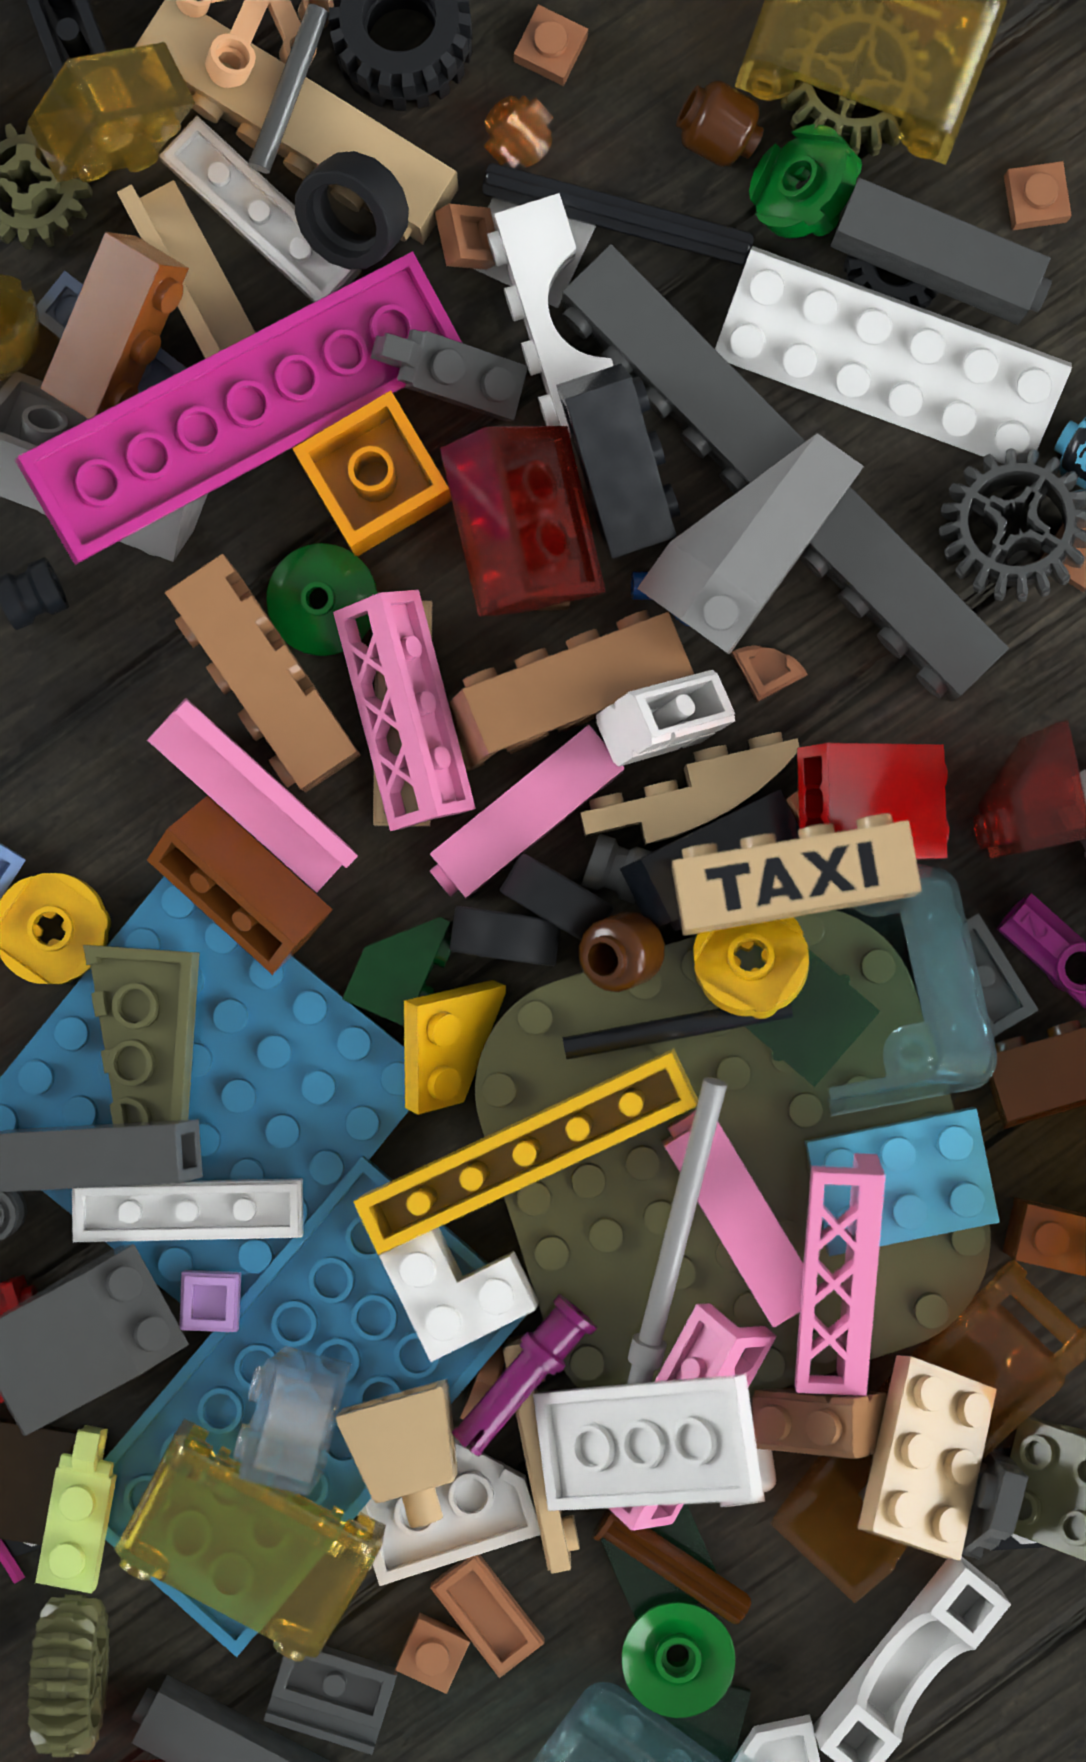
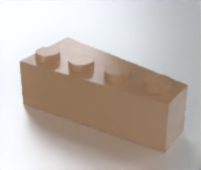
(263, 675)
(564, 687)

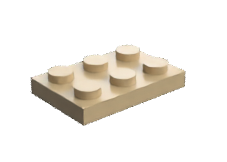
(927, 1458)

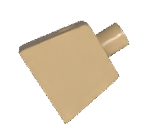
(404, 1447)

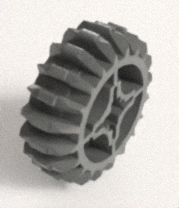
(1039, 483)

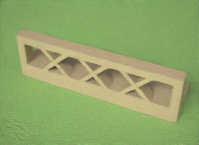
(207, 296)

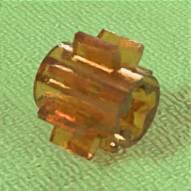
(518, 131)

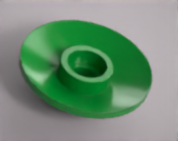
(301, 572)
(683, 1686)

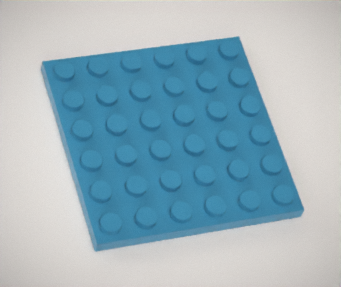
(278, 1079)

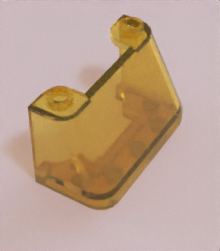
(887, 54)
(247, 1546)

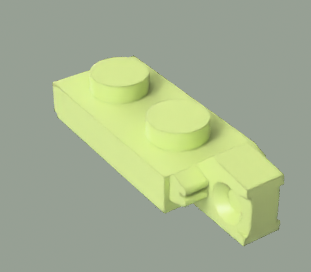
(78, 1515)

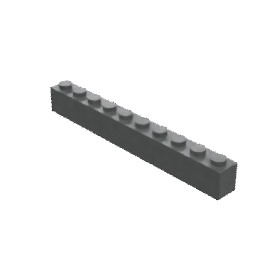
(746, 438)

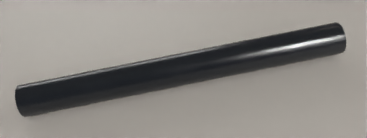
(661, 1031)

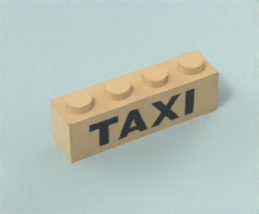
(795, 876)

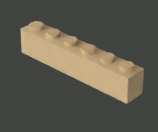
(318, 124)

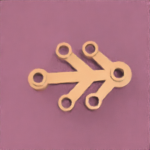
(236, 47)

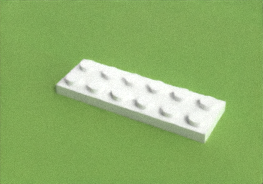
(890, 358)

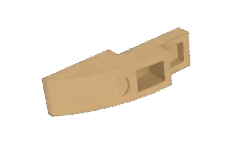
(714, 784)

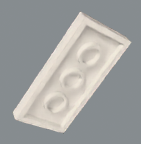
(648, 1444)

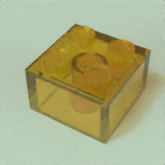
(110, 112)

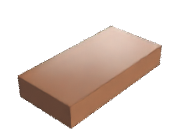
(487, 1613)

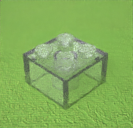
(292, 1420)

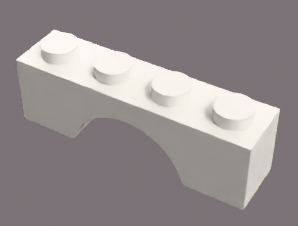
(536, 247)
(941, 1623)

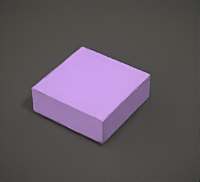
(210, 1300)

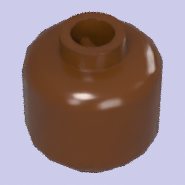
(720, 123)
(621, 951)

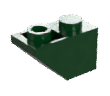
(399, 969)

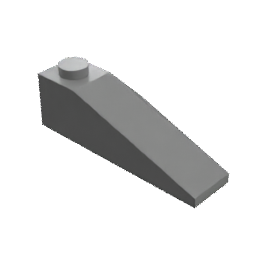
(741, 551)

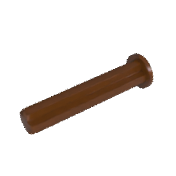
(676, 1567)

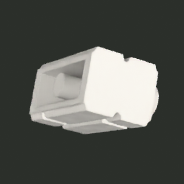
(665, 717)

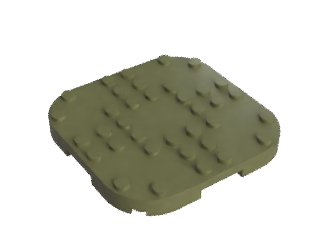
(604, 1219)

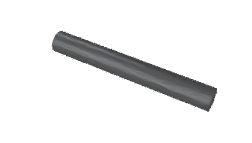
(288, 88)

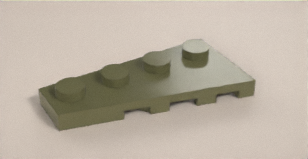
(146, 1028)

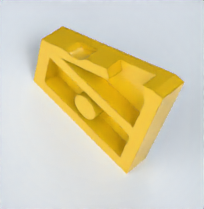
(445, 1043)

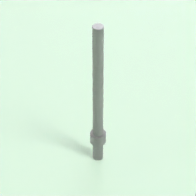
(648, 1346)

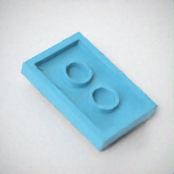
(932, 1175)

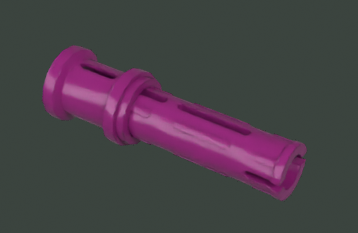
(540, 1354)

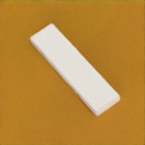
(251, 208)
(190, 1211)

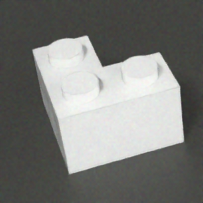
(452, 1307)

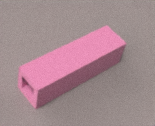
(524, 814)
(744, 1224)

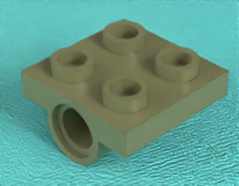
(1056, 1485)

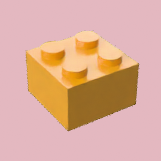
(373, 473)

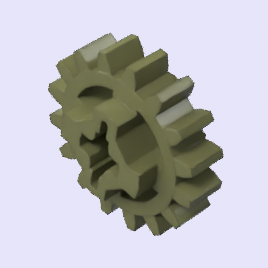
(19, 163)

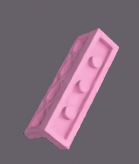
(412, 705)
(251, 795)
(857, 1275)
(706, 1348)

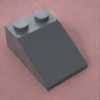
(83, 1338)

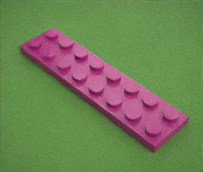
(228, 411)

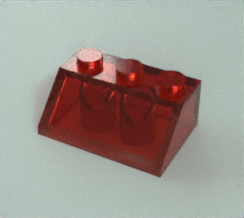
(522, 518)
(1034, 796)

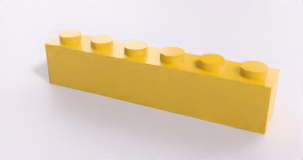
(526, 1151)

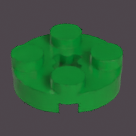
(818, 203)

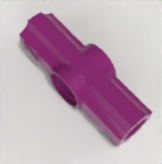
(1045, 942)

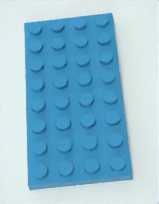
(320, 1298)

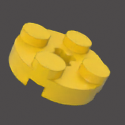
(48, 895)
(755, 991)

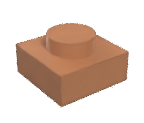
(550, 45)
(1037, 195)
(464, 235)
(432, 1653)

